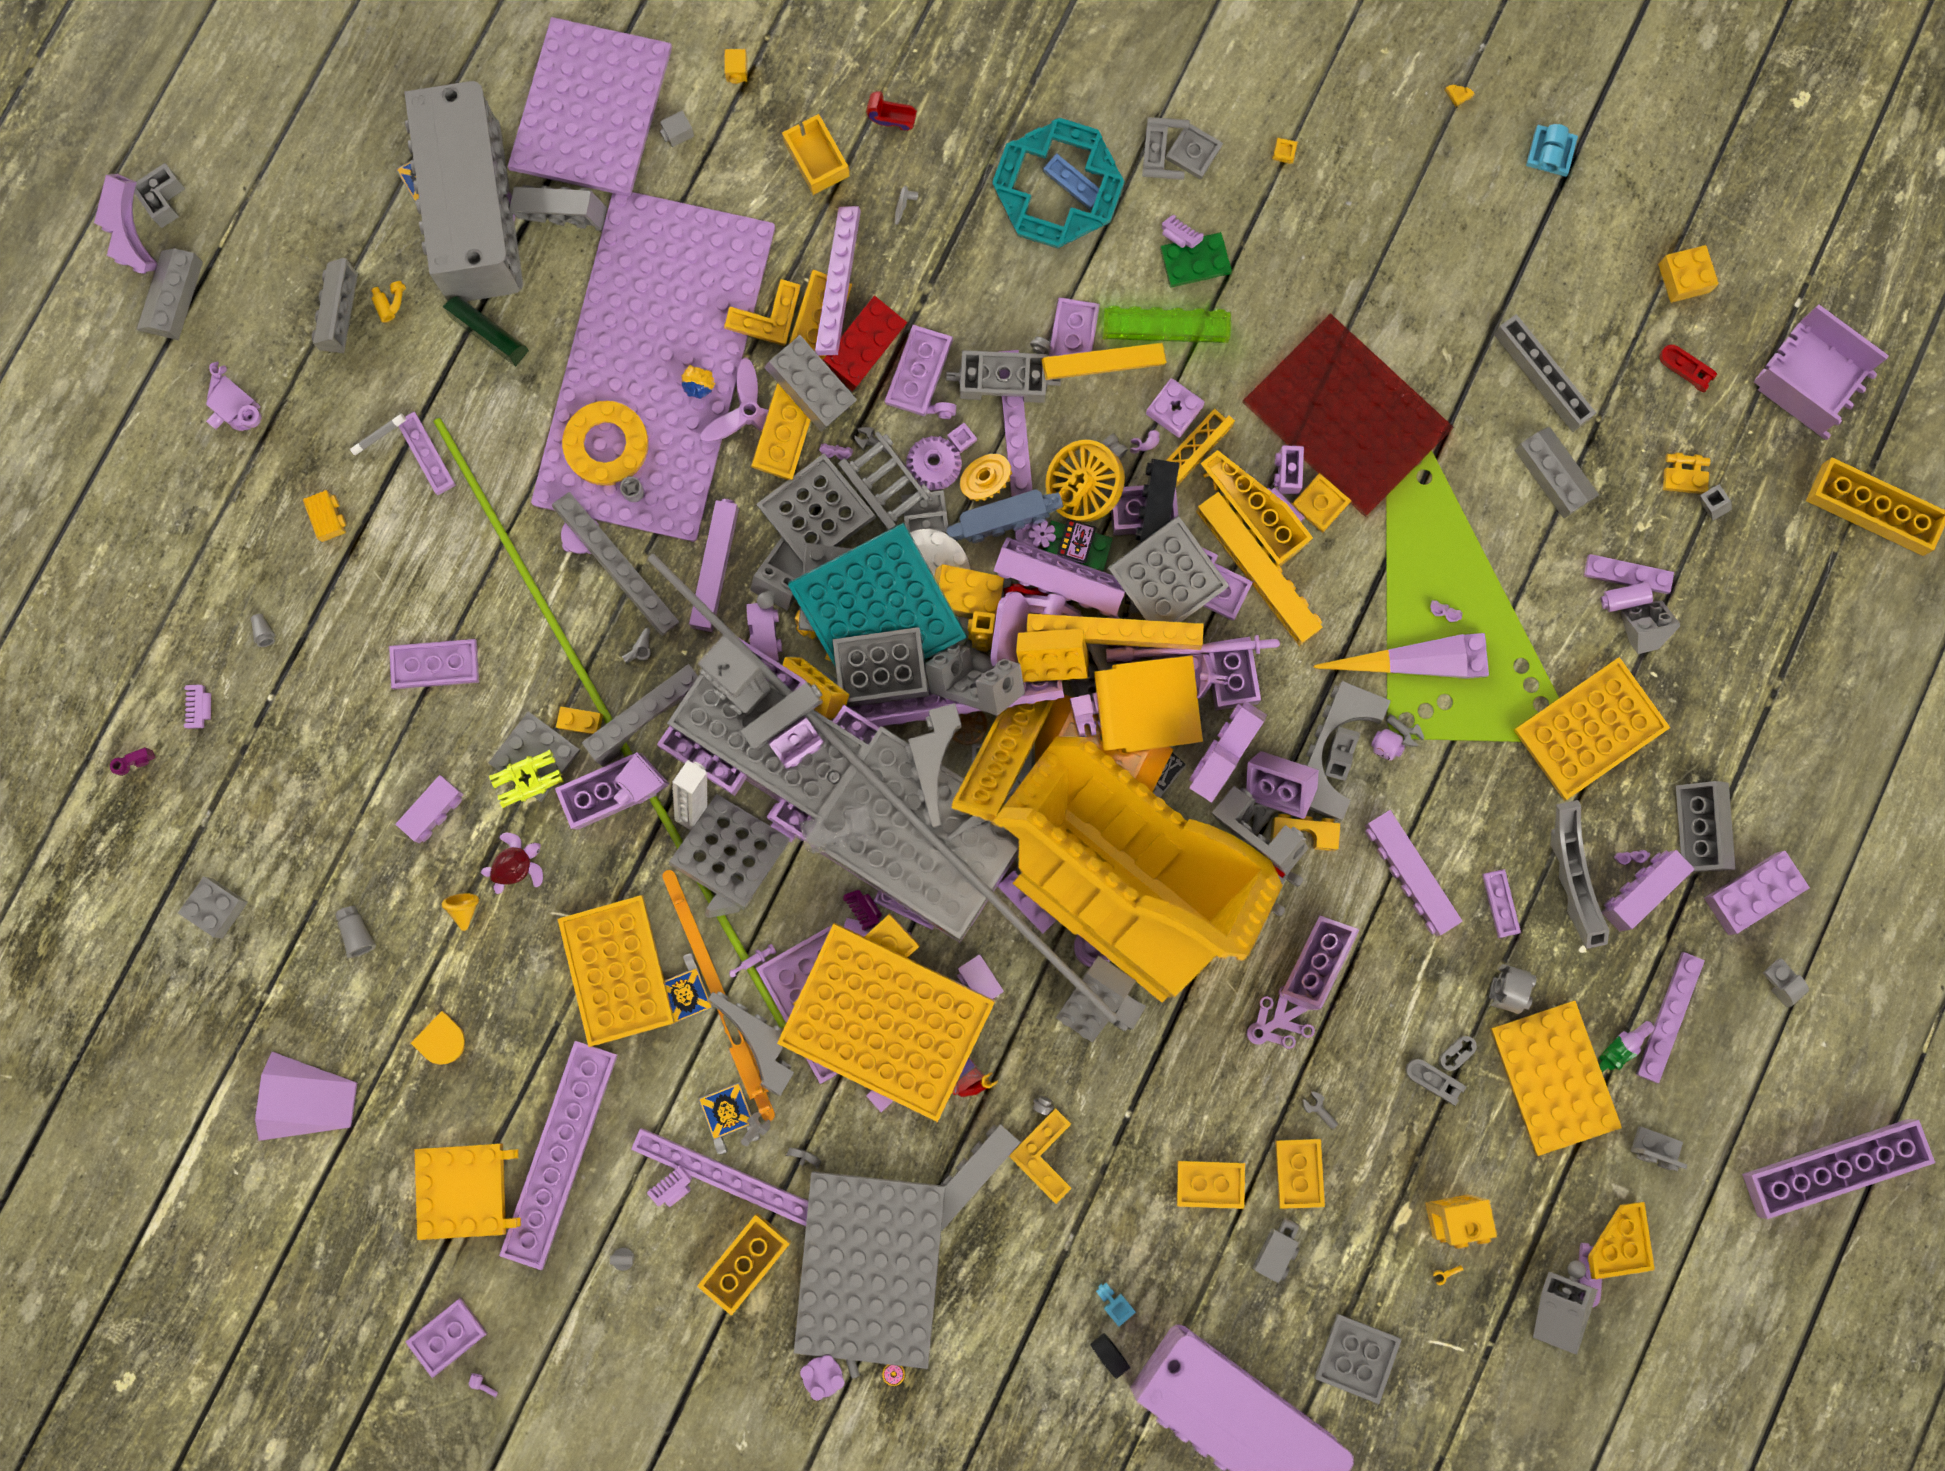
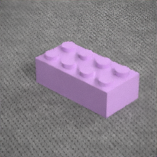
(591, 796)
(1647, 890)
(1756, 893)

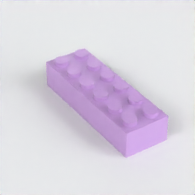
(1059, 576)

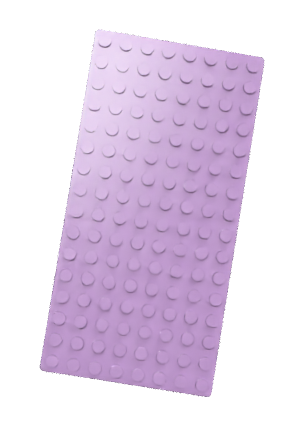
(646, 316)

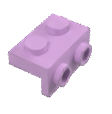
(796, 742)

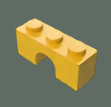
(1324, 832)

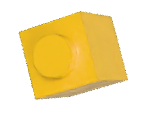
(736, 65)

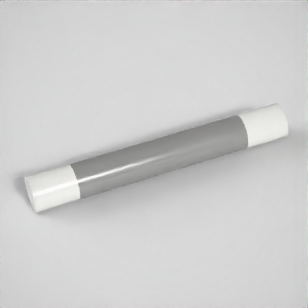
(378, 434)

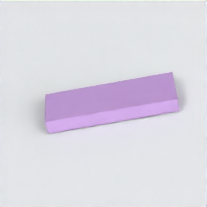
(1501, 903)

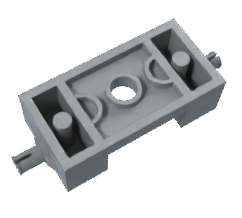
(980, 375)

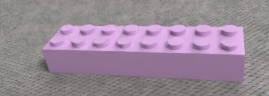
(1838, 1168)

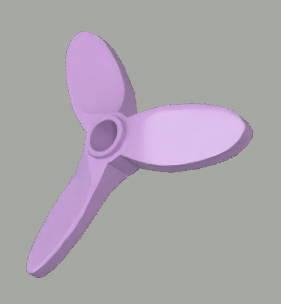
(731, 422)

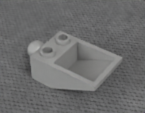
(773, 576)
(1564, 1314)

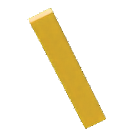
(1103, 361)

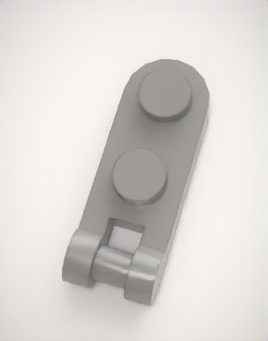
(1434, 1080)

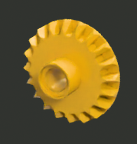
(985, 477)

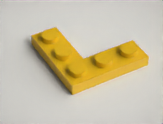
(769, 329)
(1029, 1151)

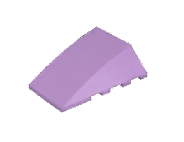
(301, 1099)

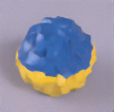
(697, 382)

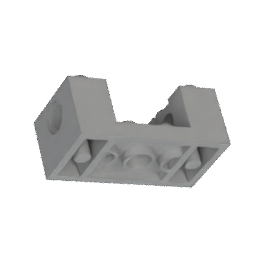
(953, 678)
(1234, 814)

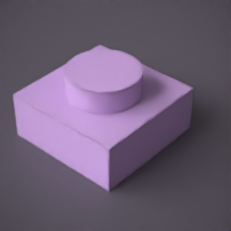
(962, 437)

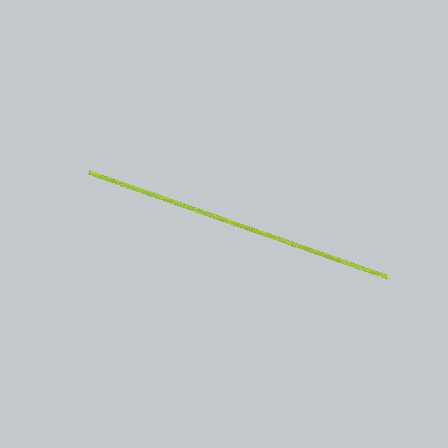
(595, 696)

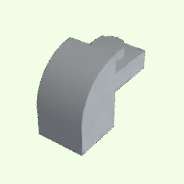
(1341, 753)
(1787, 985)

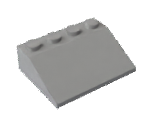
(881, 667)

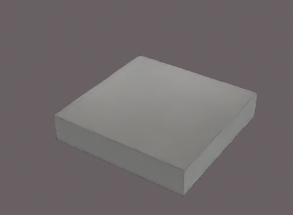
(1194, 151)

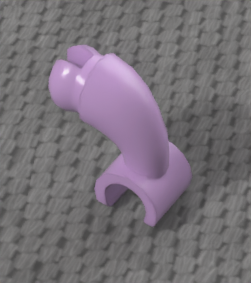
(1151, 442)

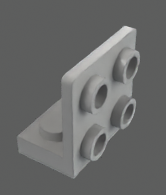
(1657, 1148)

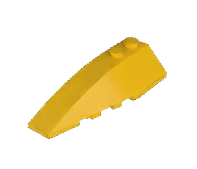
(1260, 508)

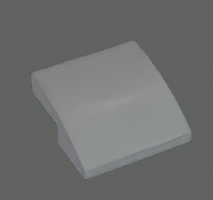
(927, 515)

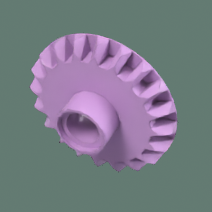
(934, 476)

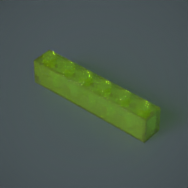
(1166, 325)

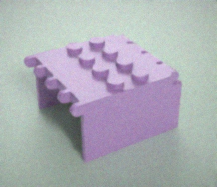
(1819, 370)

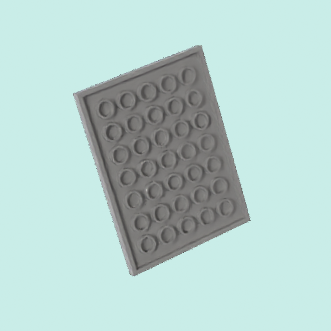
(869, 1269)

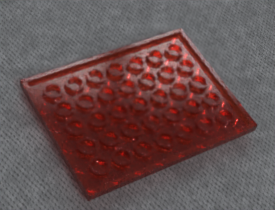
(1348, 413)

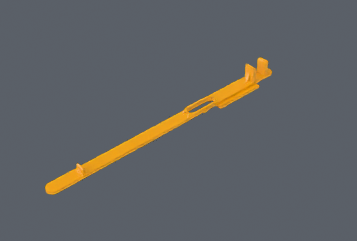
(741, 1053)

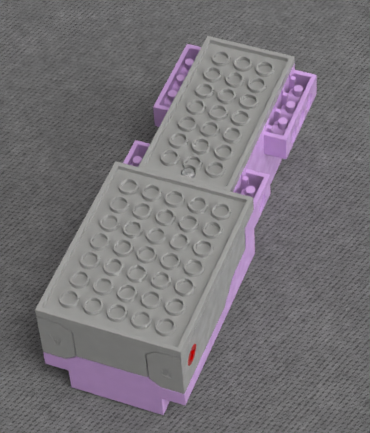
(826, 784)

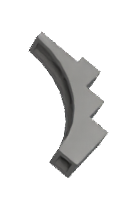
(1574, 876)

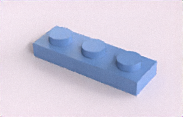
(1072, 181)

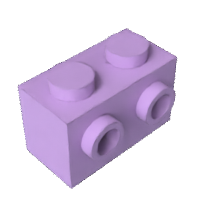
(1289, 469)

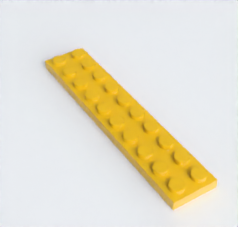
(785, 422)
(1001, 759)

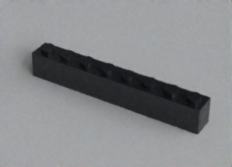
(1156, 509)

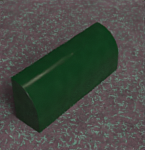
(485, 330)

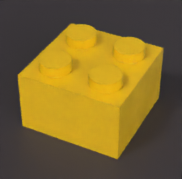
(1688, 273)

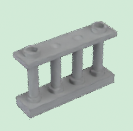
(864, 485)

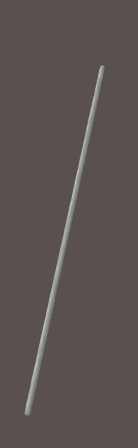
(890, 795)

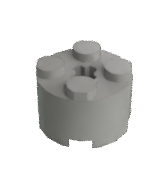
(1512, 989)

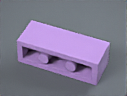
(430, 809)

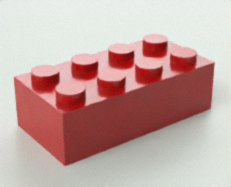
(865, 342)

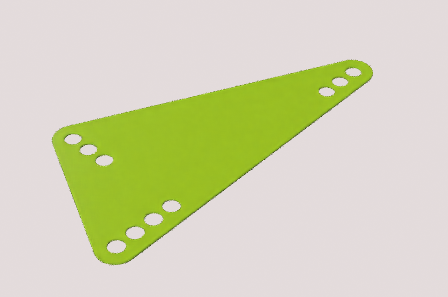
(1441, 560)

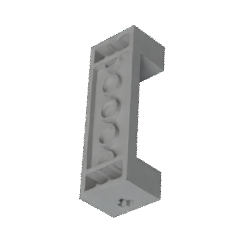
(738, 676)

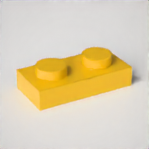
(579, 720)

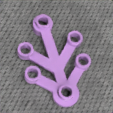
(1280, 1020)

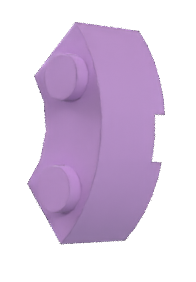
(763, 630)

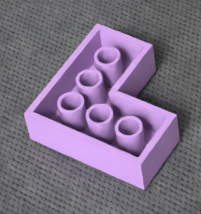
(1224, 754)

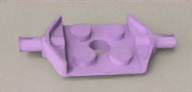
(1203, 672)

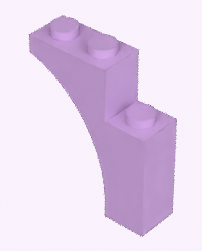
(116, 217)

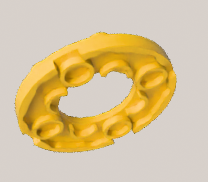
(613, 471)

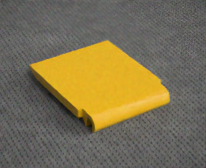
(1148, 704)

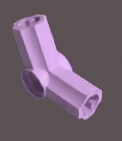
(1051, 605)

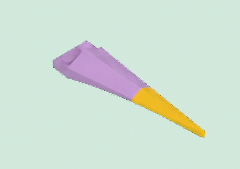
(1446, 657)

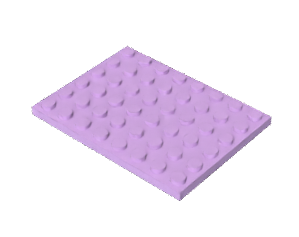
(590, 107)

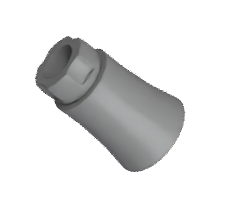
(354, 932)

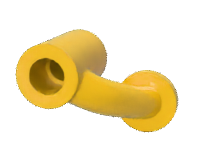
(384, 309)

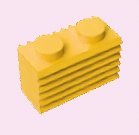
(325, 516)

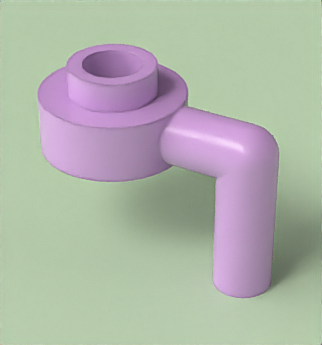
(943, 409)

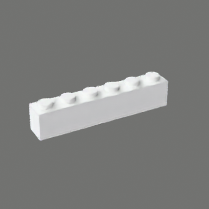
(690, 794)

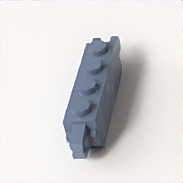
(1005, 515)

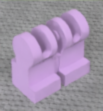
(1083, 710)

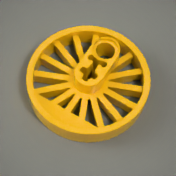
(1092, 473)

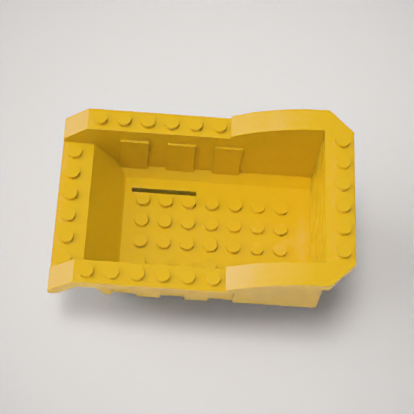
(1132, 871)

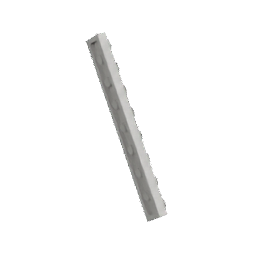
(615, 564)

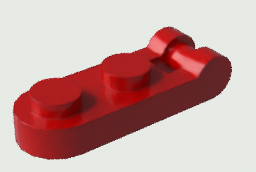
(1687, 366)

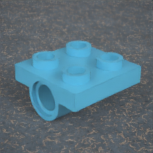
(1552, 149)

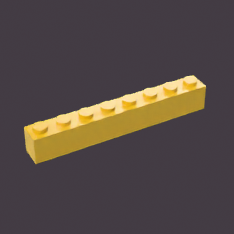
(1258, 567)
(1124, 631)

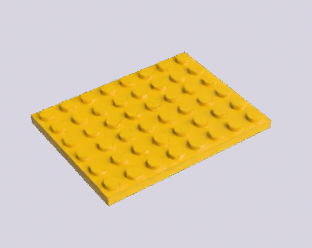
(886, 1022)

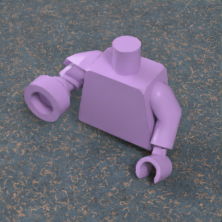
(230, 402)

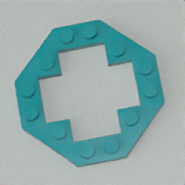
(1038, 144)

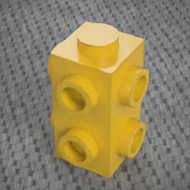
(981, 630)

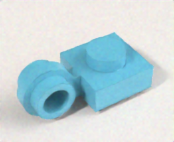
(1118, 1308)

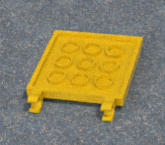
(462, 1191)

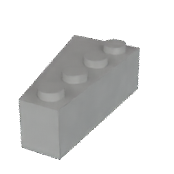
(558, 206)

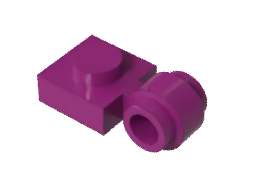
(137, 758)

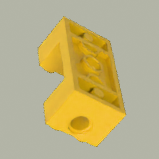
(1461, 1220)

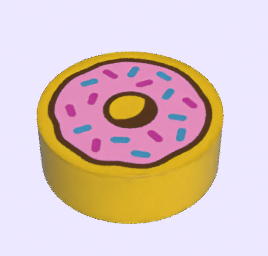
(893, 1374)

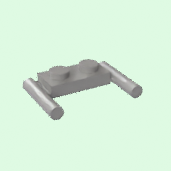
(1156, 148)

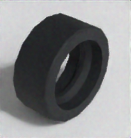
(1110, 1356)

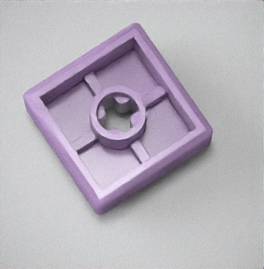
(1175, 421)

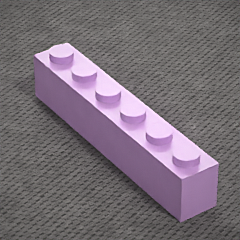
(1413, 874)

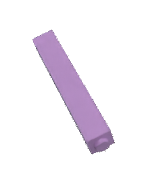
(715, 561)

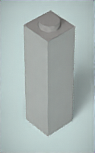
(782, 715)

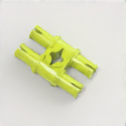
(536, 783)

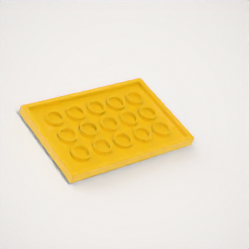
(1591, 729)
(616, 971)
(1556, 1078)

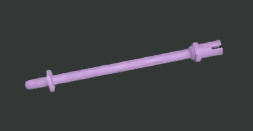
(1129, 653)

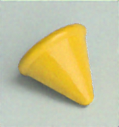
(461, 908)

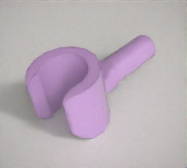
(476, 1383)

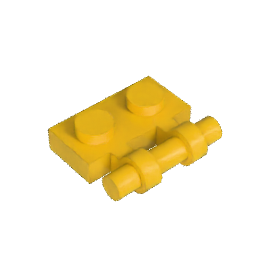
(1686, 480)

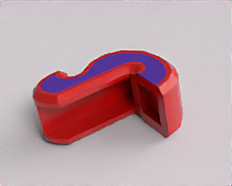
(890, 113)

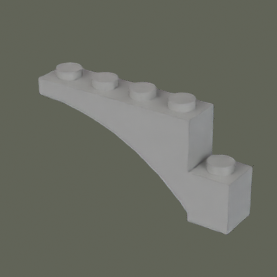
(928, 755)
(761, 1040)

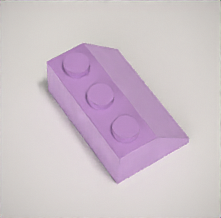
(1281, 784)

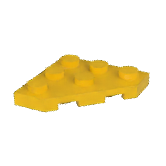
(1623, 1245)

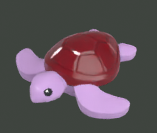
(514, 864)

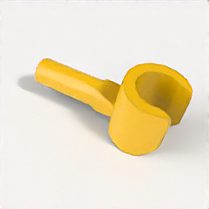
(1446, 1274)

